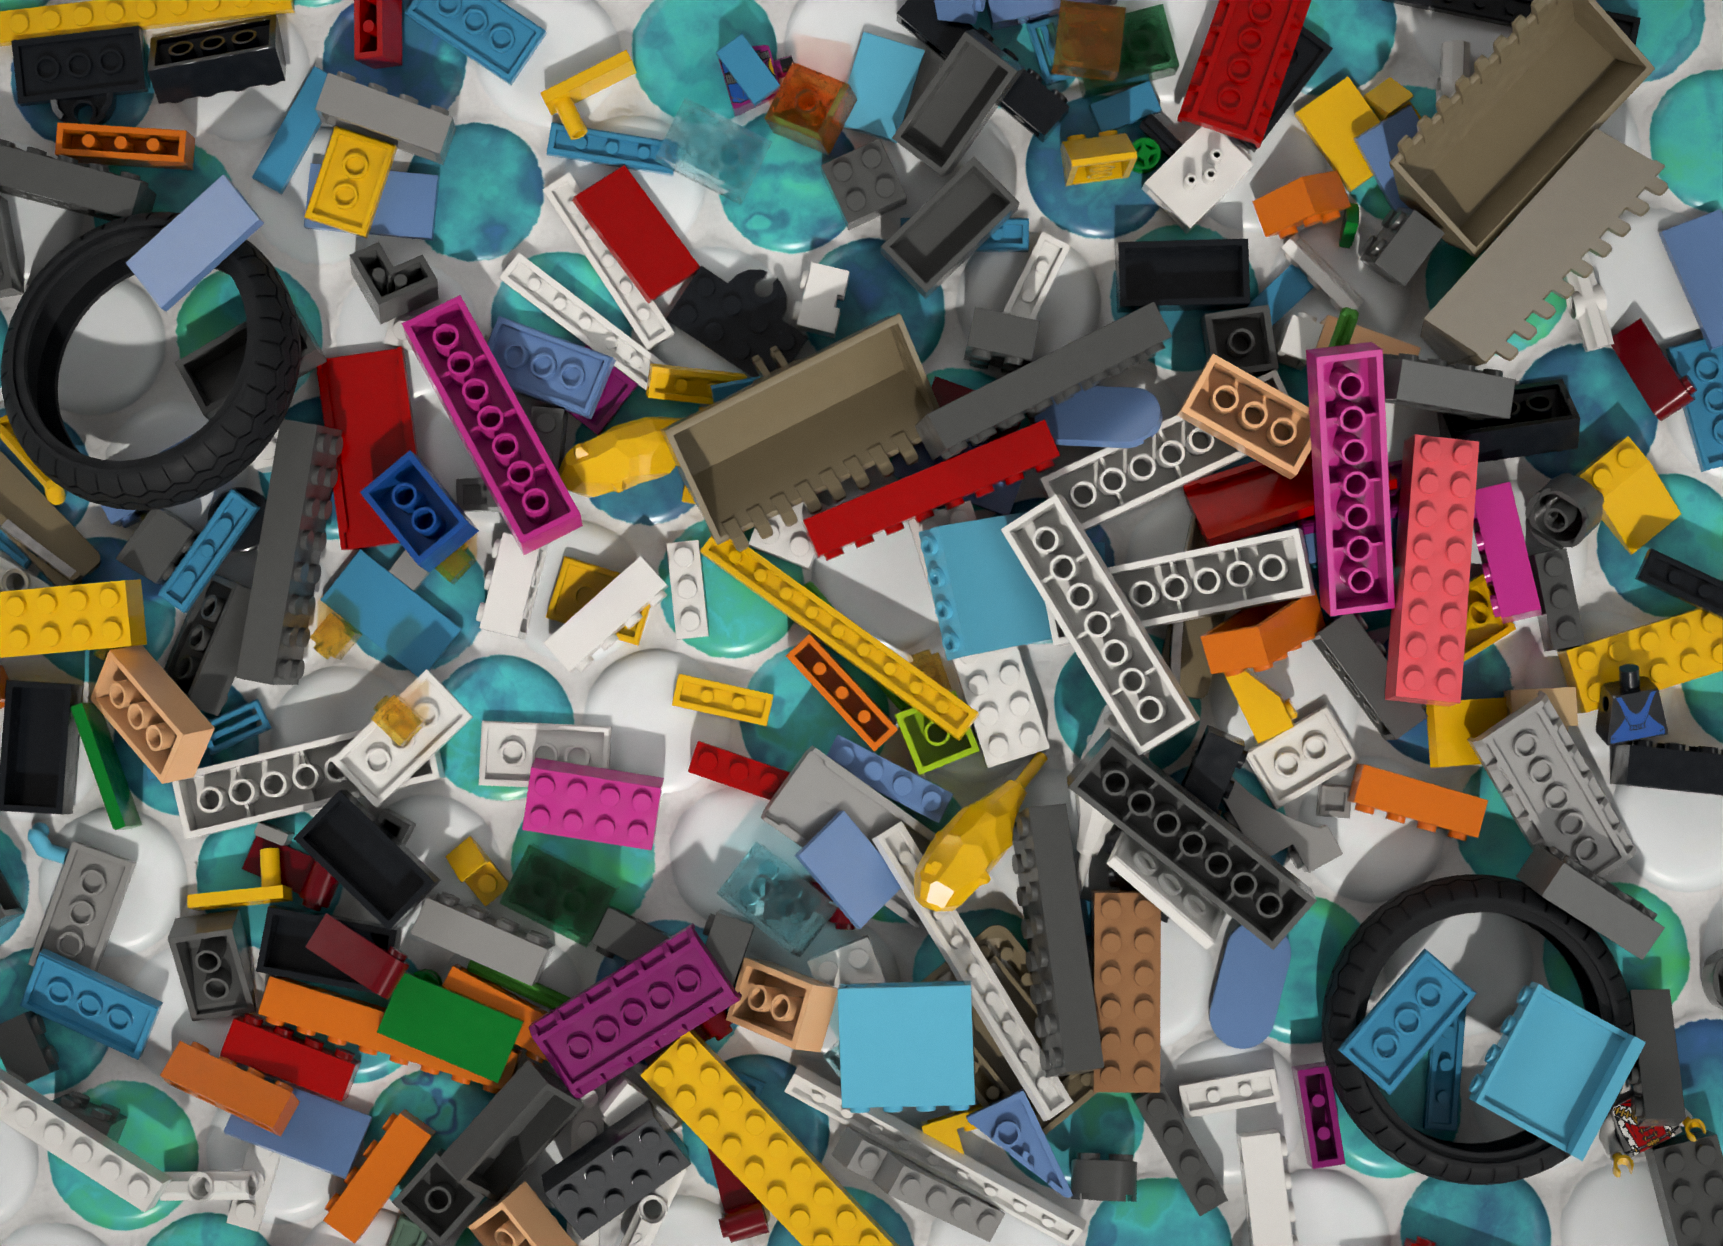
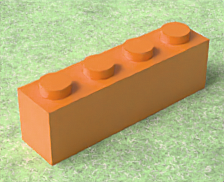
(126, 146)
(842, 692)
(1417, 800)
(491, 994)
(230, 1087)
(379, 1175)

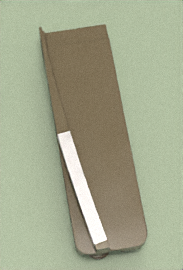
(38, 526)
(1187, 652)

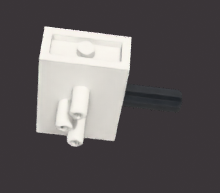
(1195, 173)

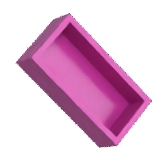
(1506, 554)
(592, 803)

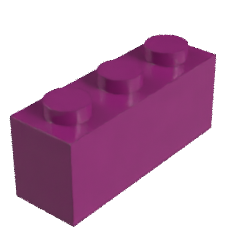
(1318, 1115)

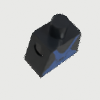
(1630, 708)

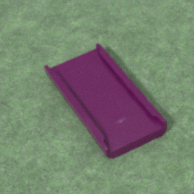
(633, 1012)

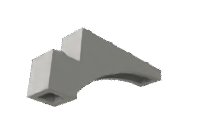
(1275, 831)
(916, 1186)

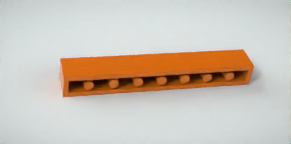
(357, 1022)

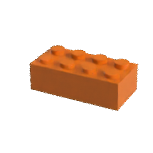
(1261, 635)

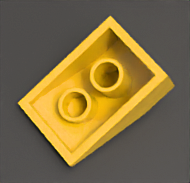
(1097, 158)
(1633, 494)
(1481, 624)
(1262, 705)

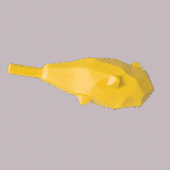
(619, 458)
(971, 844)

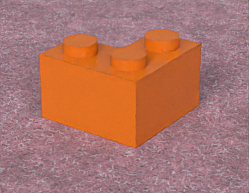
(1301, 202)

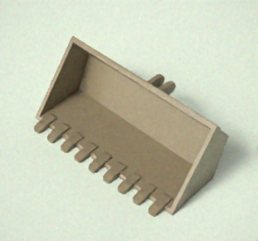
(1517, 119)
(1540, 250)
(803, 431)

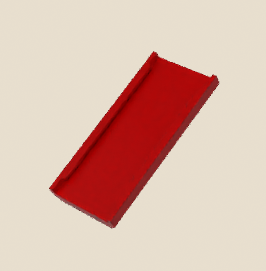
(1243, 66)
(372, 406)
(1251, 500)

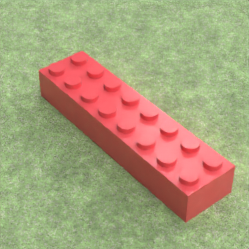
(1432, 570)

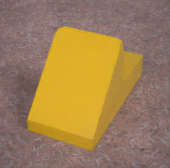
(1389, 98)
(477, 871)
(945, 1127)

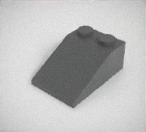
(213, 964)

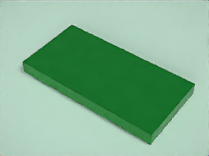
(106, 766)
(450, 1026)

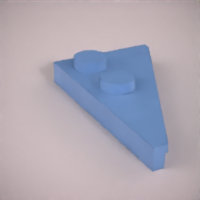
(1016, 1129)

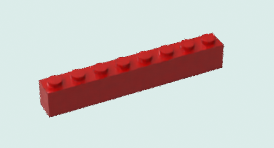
(930, 489)

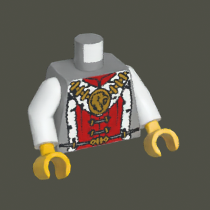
(1624, 1138)

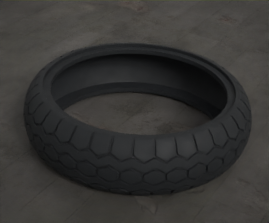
(210, 456)
(1356, 973)

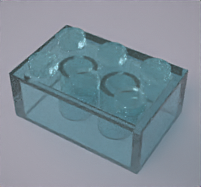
(713, 151)
(777, 899)

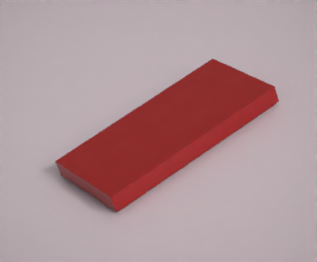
(636, 234)

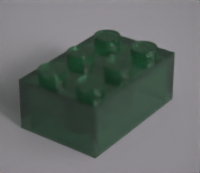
(1145, 53)
(559, 894)

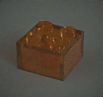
(1088, 40)
(810, 108)

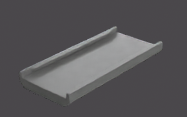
(1552, 788)
(821, 789)

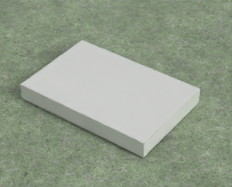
(1301, 757)

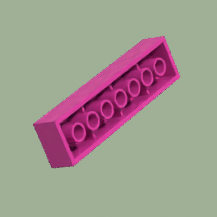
(492, 425)
(1350, 478)

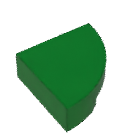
(1349, 226)

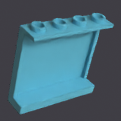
(981, 588)
(906, 1045)
(1555, 1070)

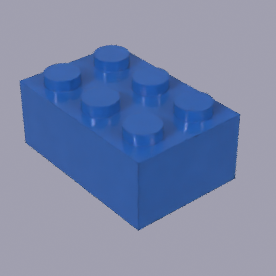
(419, 511)

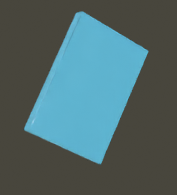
(883, 85)

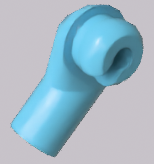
(43, 847)

